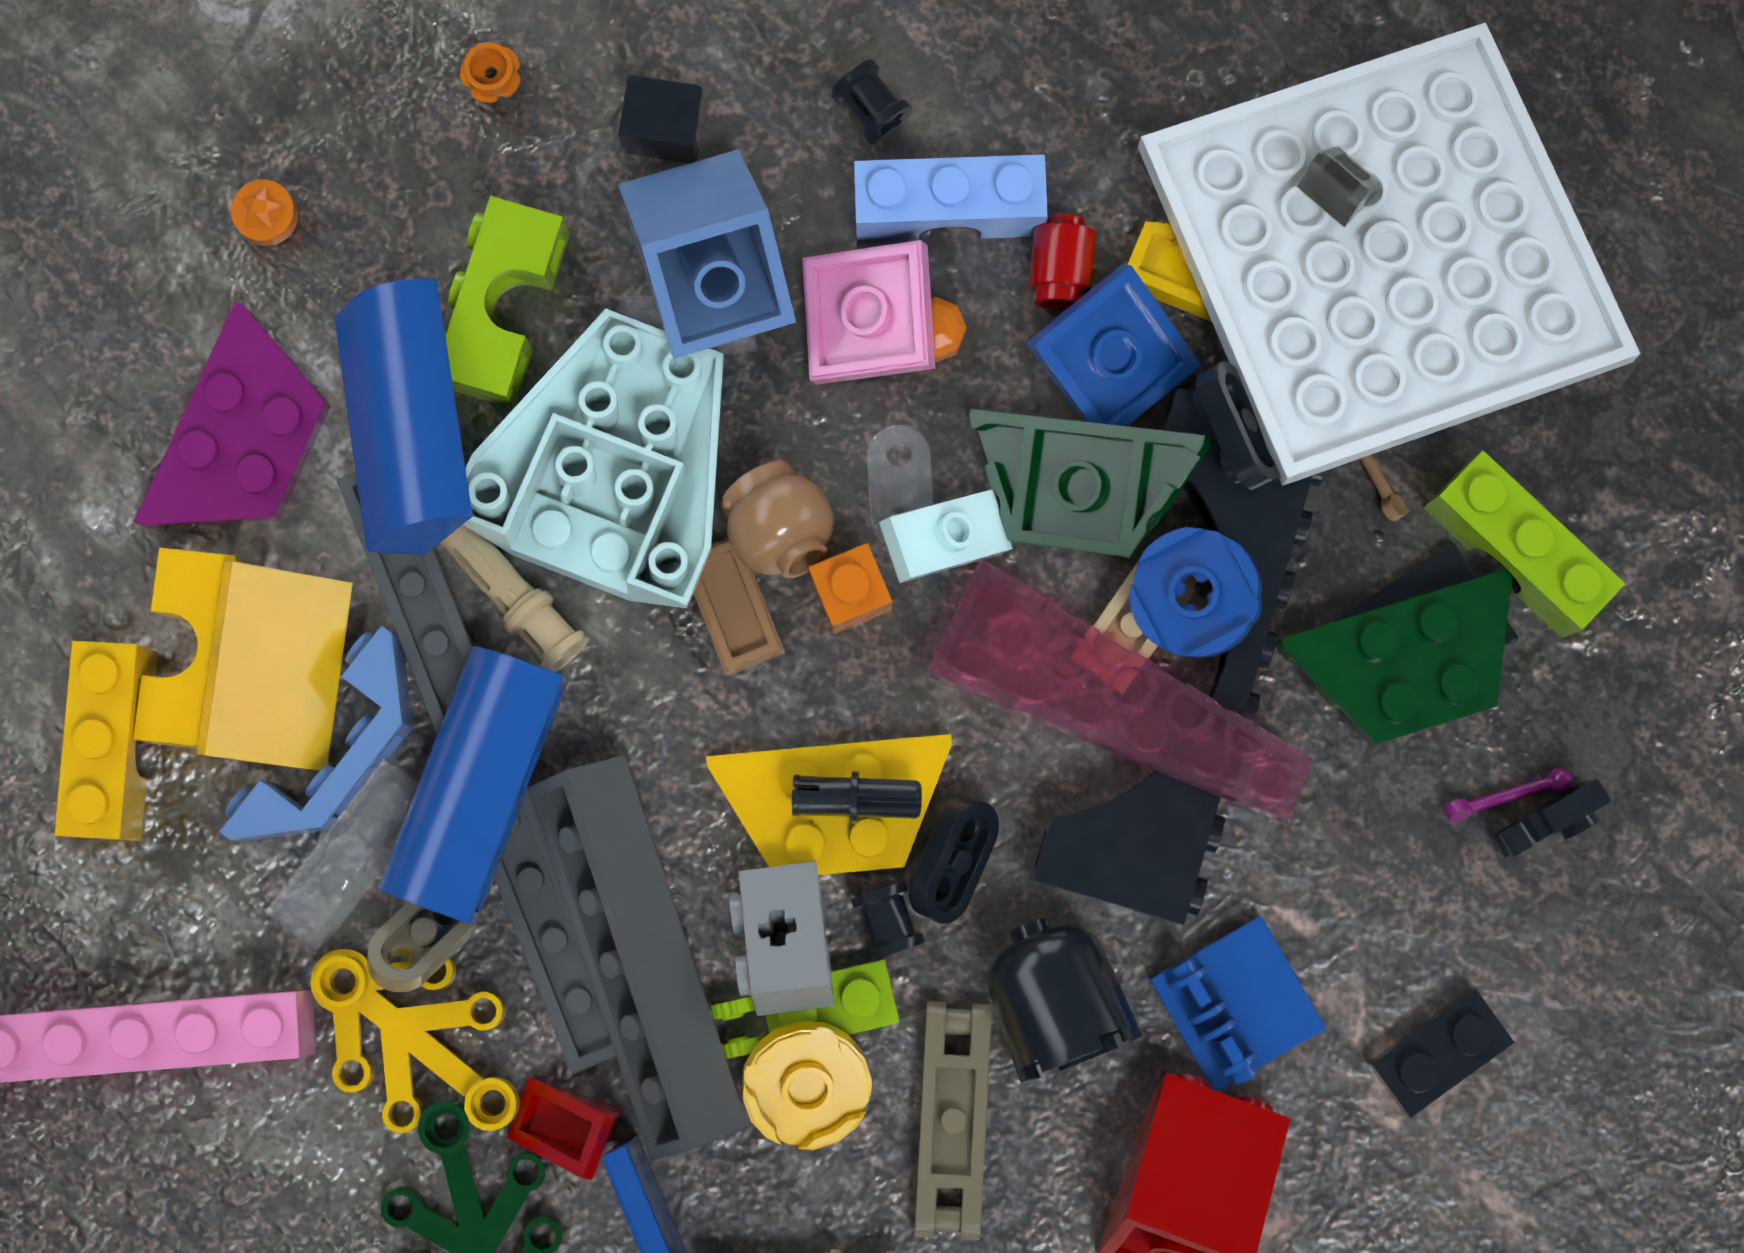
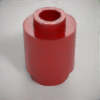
(1061, 261)

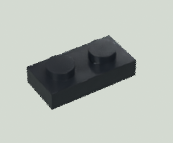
(1440, 1052)

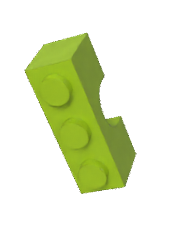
(510, 249)
(1554, 568)

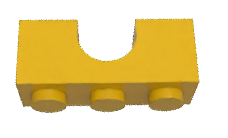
(188, 590)
(98, 770)

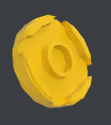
(806, 1085)

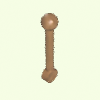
(1392, 503)

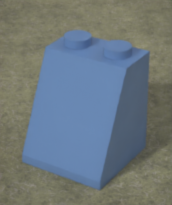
(708, 253)

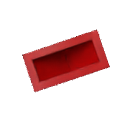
(565, 1127)

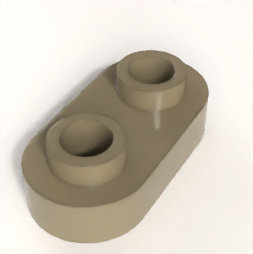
(420, 939)

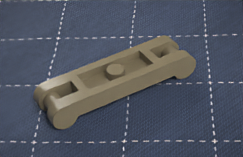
(953, 1120)

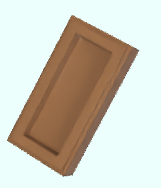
(735, 611)

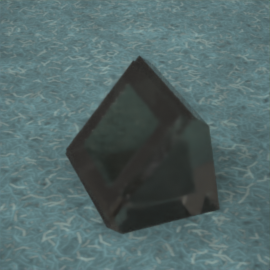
(1338, 184)

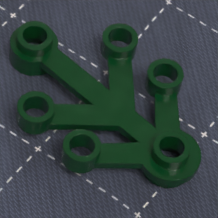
(473, 1231)

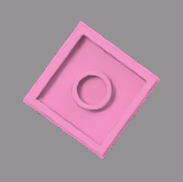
(869, 312)

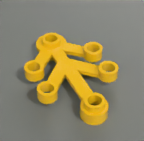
(405, 1034)

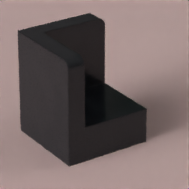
(660, 119)

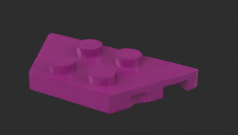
(238, 436)

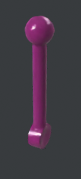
(1558, 779)

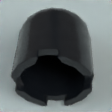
(1057, 998)

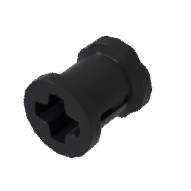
(871, 101)
(887, 920)

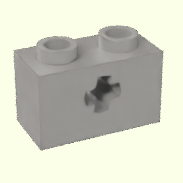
(791, 974)

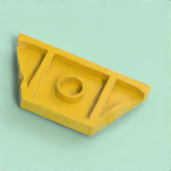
(761, 796)

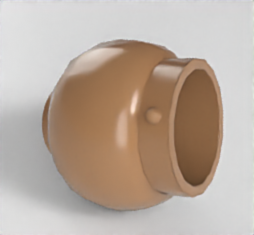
(778, 520)

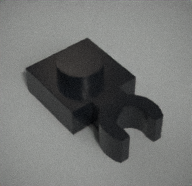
(1565, 813)

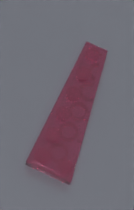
(1069, 676)

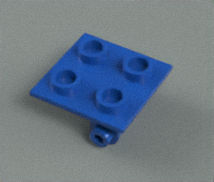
(1238, 1004)

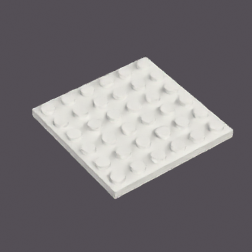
(1433, 300)

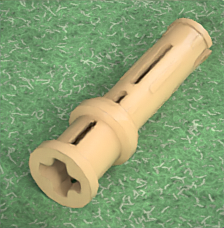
(524, 609)

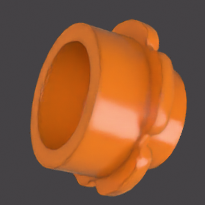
(488, 56)

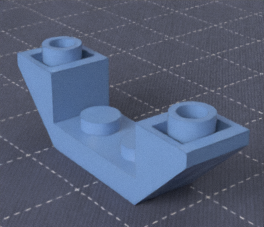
(380, 674)

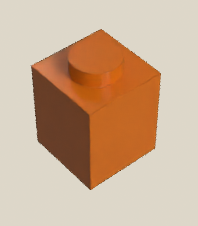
(850, 588)

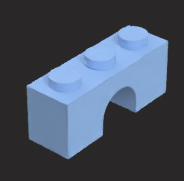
(983, 193)

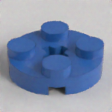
(1160, 581)

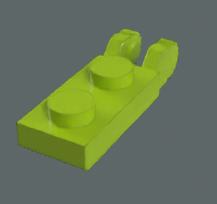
(861, 1004)

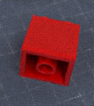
(1197, 1173)

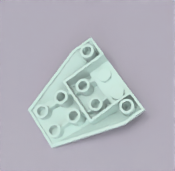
(608, 465)

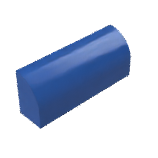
(402, 417)
(473, 784)

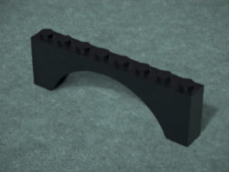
(1152, 839)

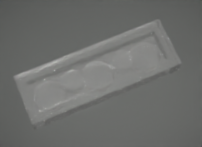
(346, 858)

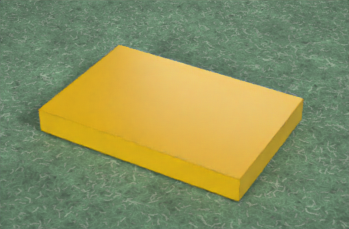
(274, 667)

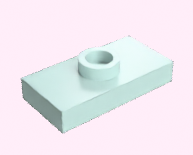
(945, 535)

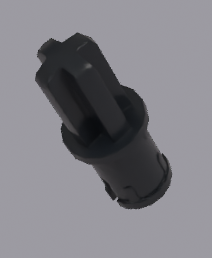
(856, 797)

